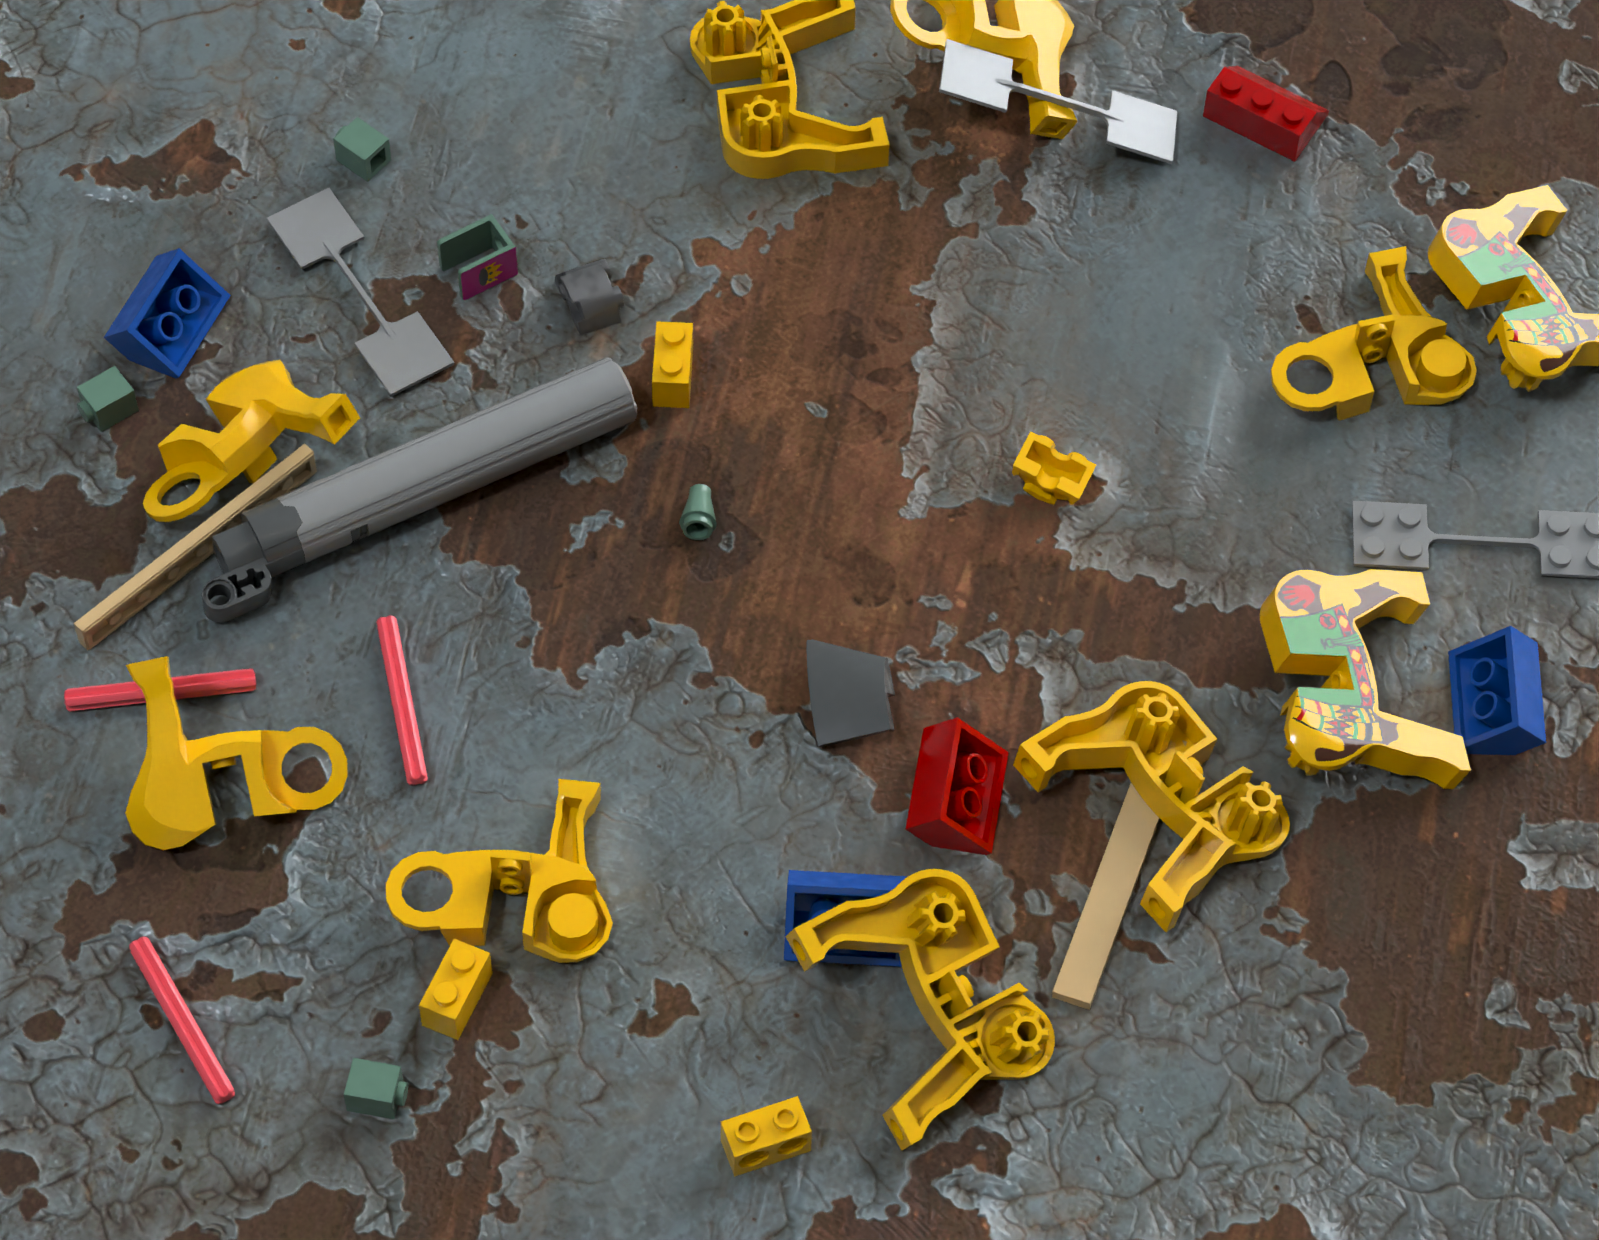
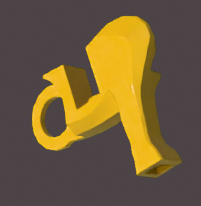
(1027, 32)
(1421, 357)
(254, 410)
(172, 791)
(563, 909)

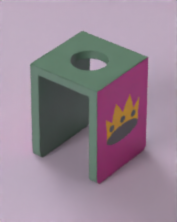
(471, 242)

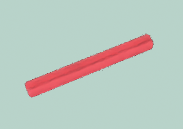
(184, 687)
(402, 700)
(182, 1020)

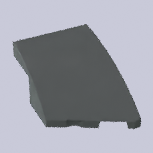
(848, 693)

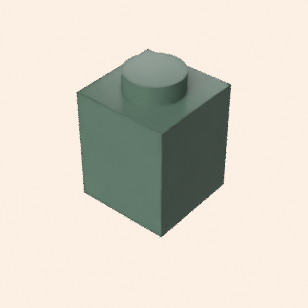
(362, 149)
(106, 399)
(375, 1088)

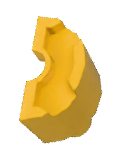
(1050, 473)

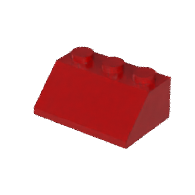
(1263, 111)
(957, 788)

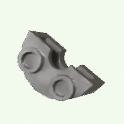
(591, 296)

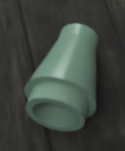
(698, 515)

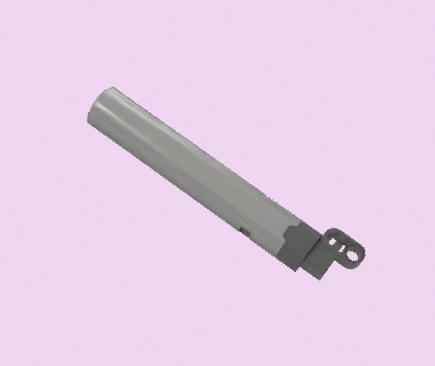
(413, 480)

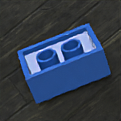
(167, 314)
(1497, 694)
(817, 892)

